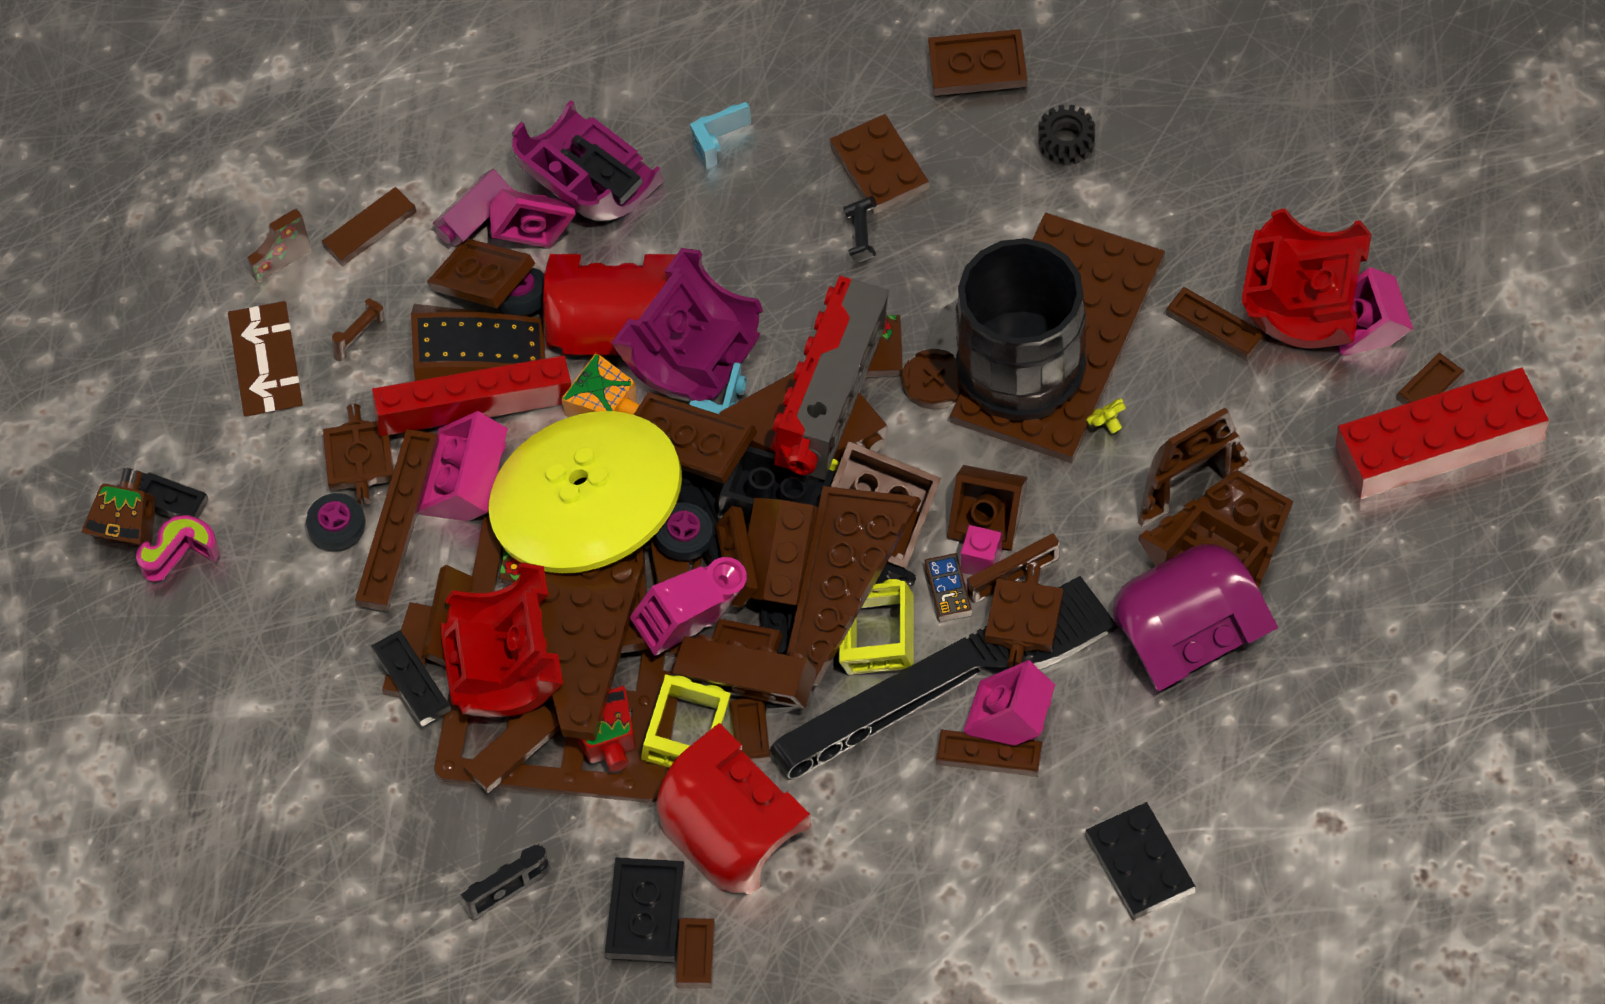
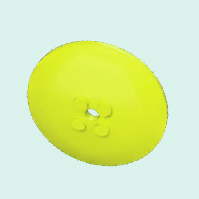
(585, 526)

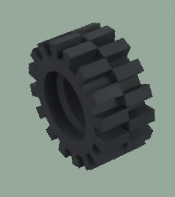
(1070, 120)

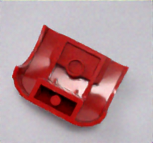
(1304, 281)
(594, 301)
(499, 648)
(726, 812)

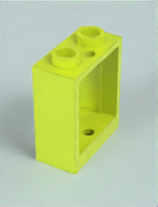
(888, 656)
(665, 751)

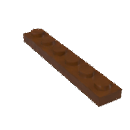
(397, 520)

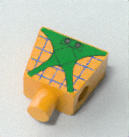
(600, 389)

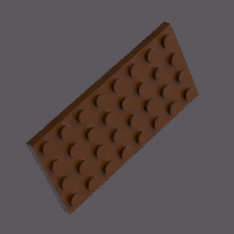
(1115, 286)

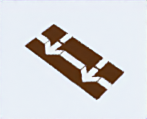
(265, 358)

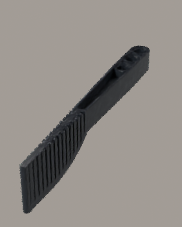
(831, 733)

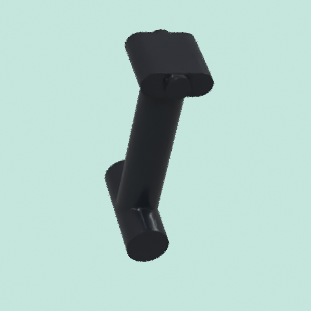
(859, 211)

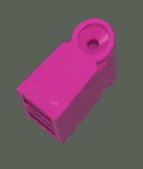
(688, 603)

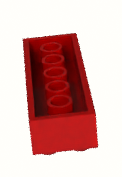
(1441, 433)

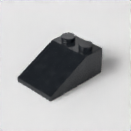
(760, 478)

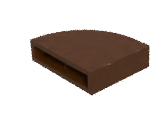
(761, 408)

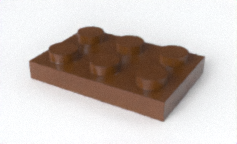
(977, 62)
(879, 163)
(481, 272)

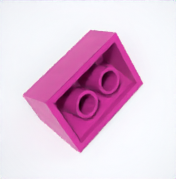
(464, 468)

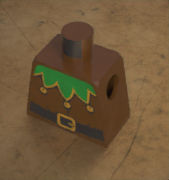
(122, 512)

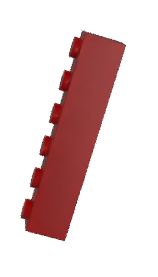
(454, 396)

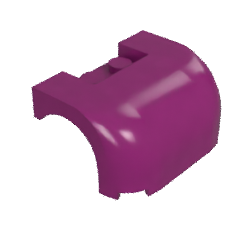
(569, 182)
(689, 333)
(1191, 612)

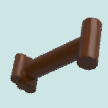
(341, 340)

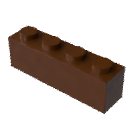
(746, 671)

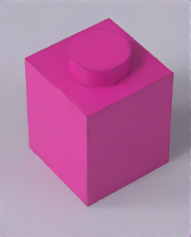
(980, 549)

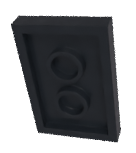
(1140, 861)
(645, 909)

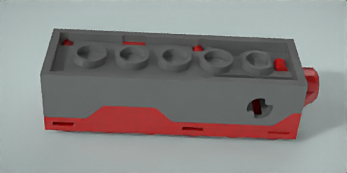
(829, 377)

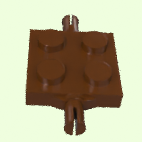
(357, 455)
(1024, 615)

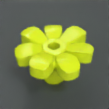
(1108, 415)

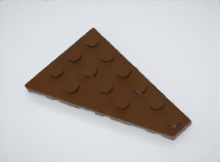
(587, 626)

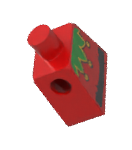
(614, 734)

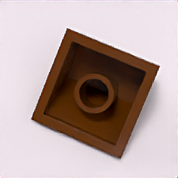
(987, 501)

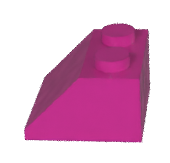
(528, 218)
(1379, 311)
(1011, 705)

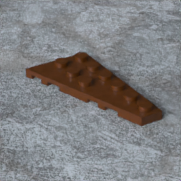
(845, 558)

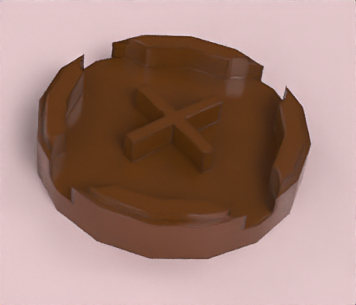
(931, 379)

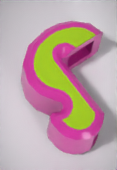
(172, 543)

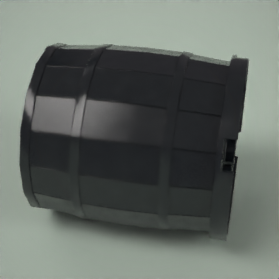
(1020, 329)

